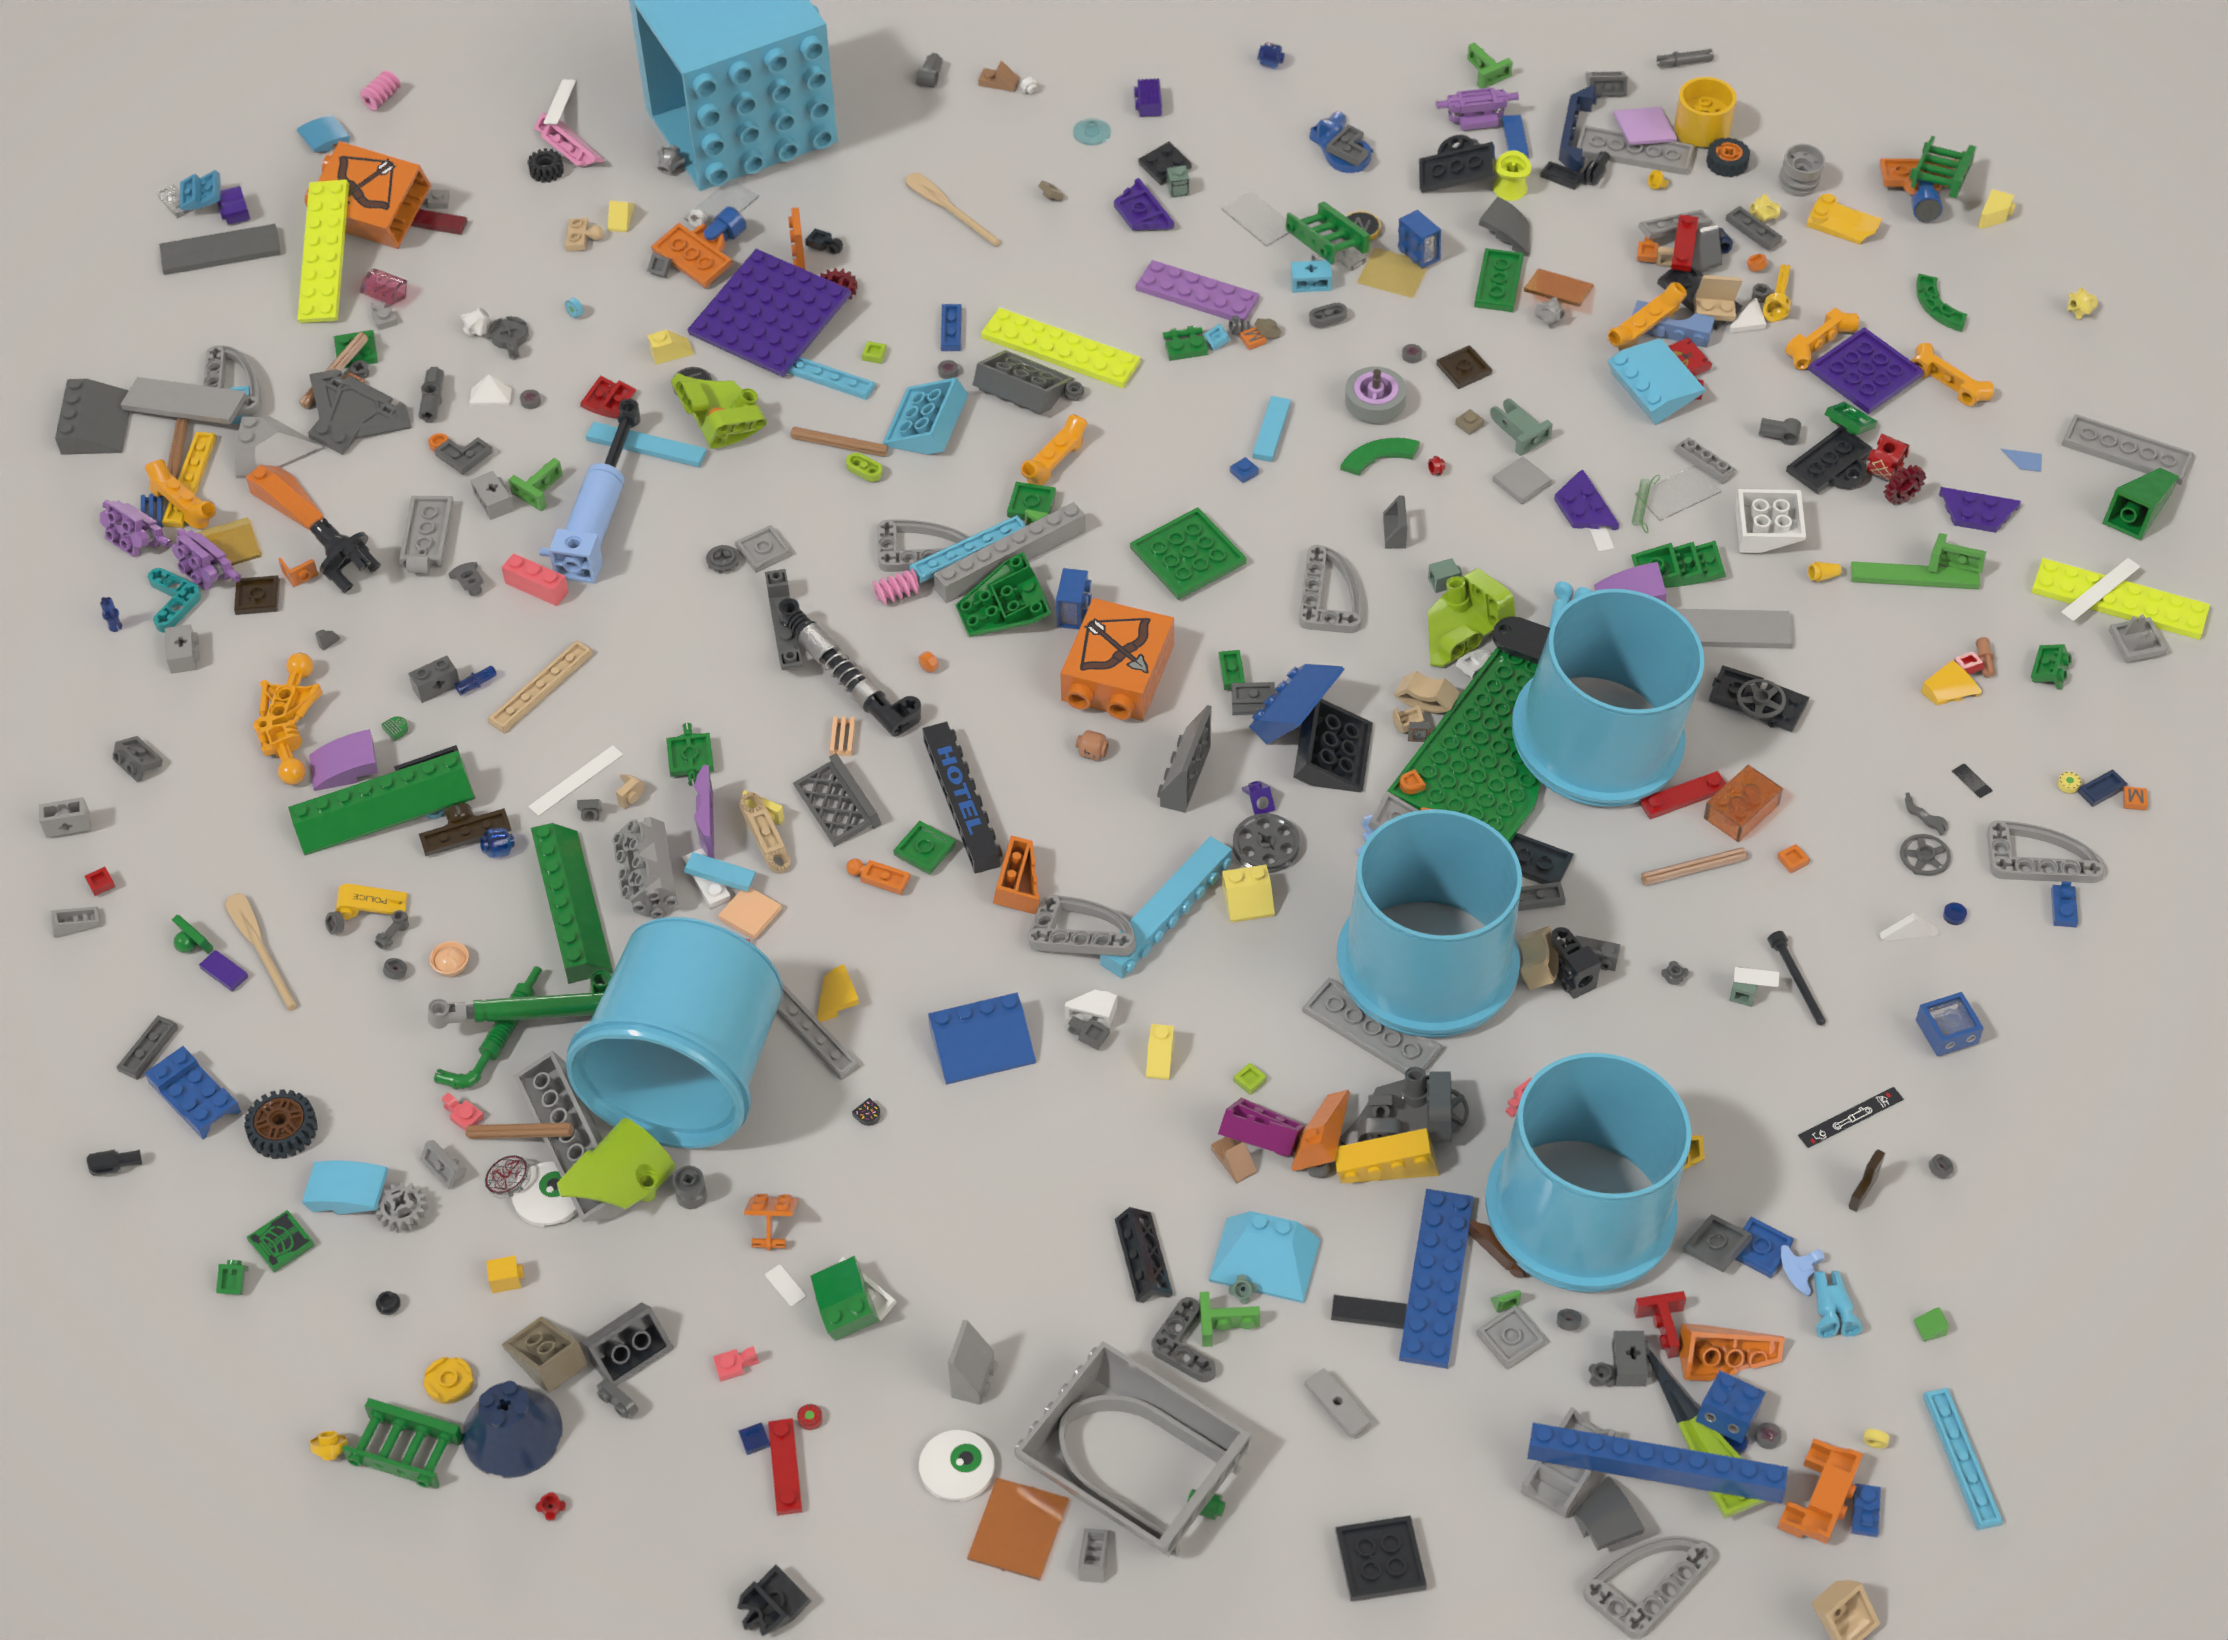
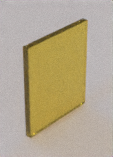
(1392, 273)
(235, 540)

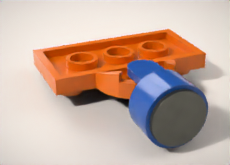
(1926, 197)
(700, 251)

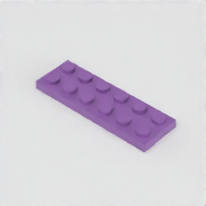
(1196, 291)

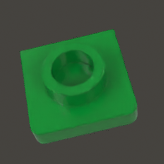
(231, 1277)

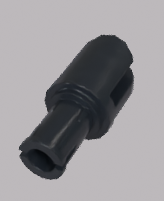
(1595, 169)
(111, 1161)

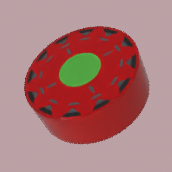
(809, 1417)

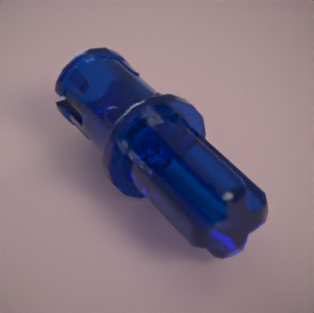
(110, 614)
(475, 680)

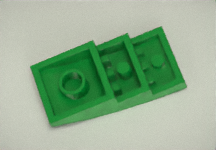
(1684, 563)

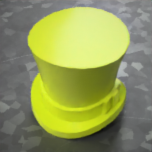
(1511, 171)

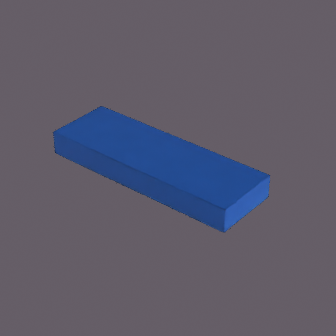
(1515, 134)
(951, 327)

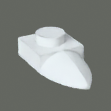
(1472, 662)

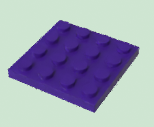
(1866, 370)

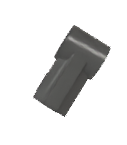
(929, 73)
(1786, 431)

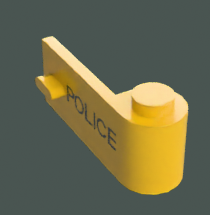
(357, 897)

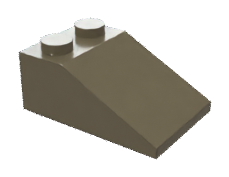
(546, 1354)

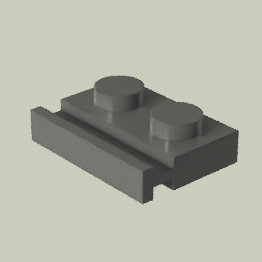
(1250, 697)

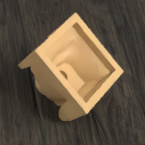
(1846, 1611)

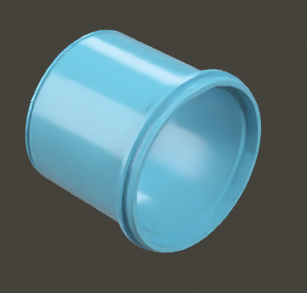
(1594, 748)
(1421, 979)
(678, 1033)
(1576, 1234)

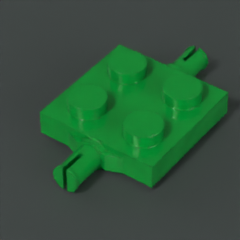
(689, 753)

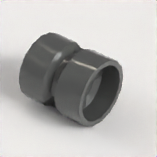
(689, 1187)

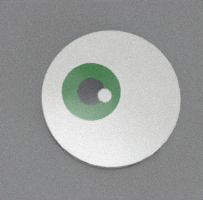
(540, 1199)
(956, 1465)

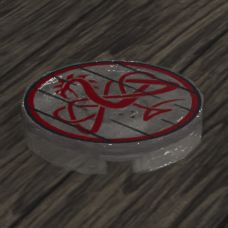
(507, 1176)

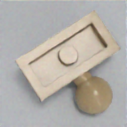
(579, 231)

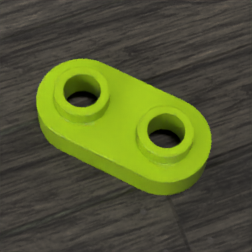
(867, 467)

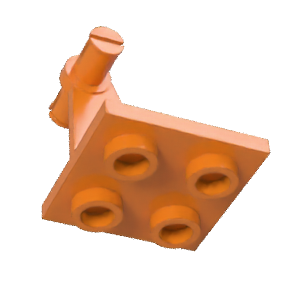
(770, 1206)

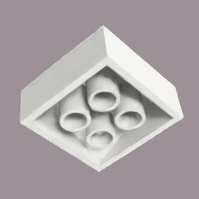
(1768, 519)

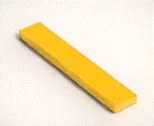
(191, 474)

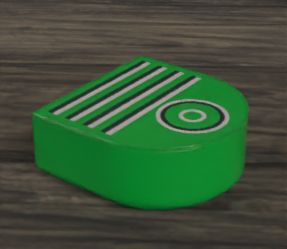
(395, 727)

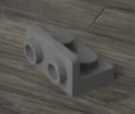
(135, 757)
(1605, 951)

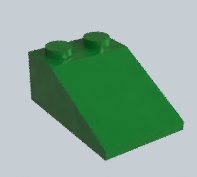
(843, 1299)

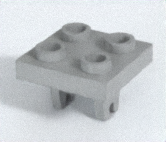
(2138, 639)

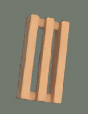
(843, 722)

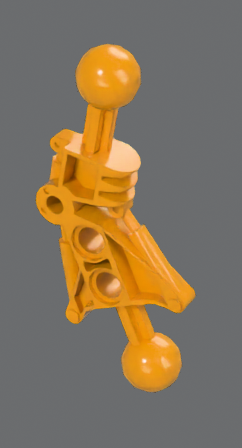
(277, 725)

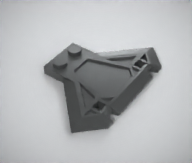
(351, 411)

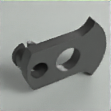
(471, 583)

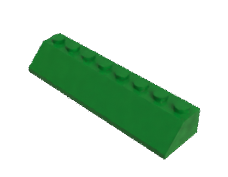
(381, 803)
(571, 901)

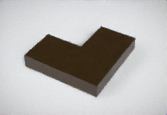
(1870, 1176)

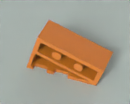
(1018, 877)

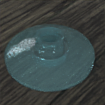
(1091, 131)

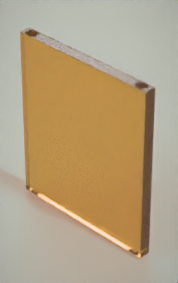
(1564, 288)

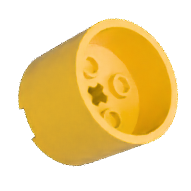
(1704, 111)

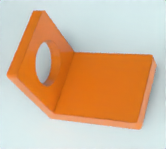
(300, 573)

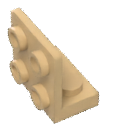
(1717, 297)

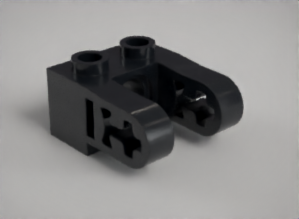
(1580, 964)

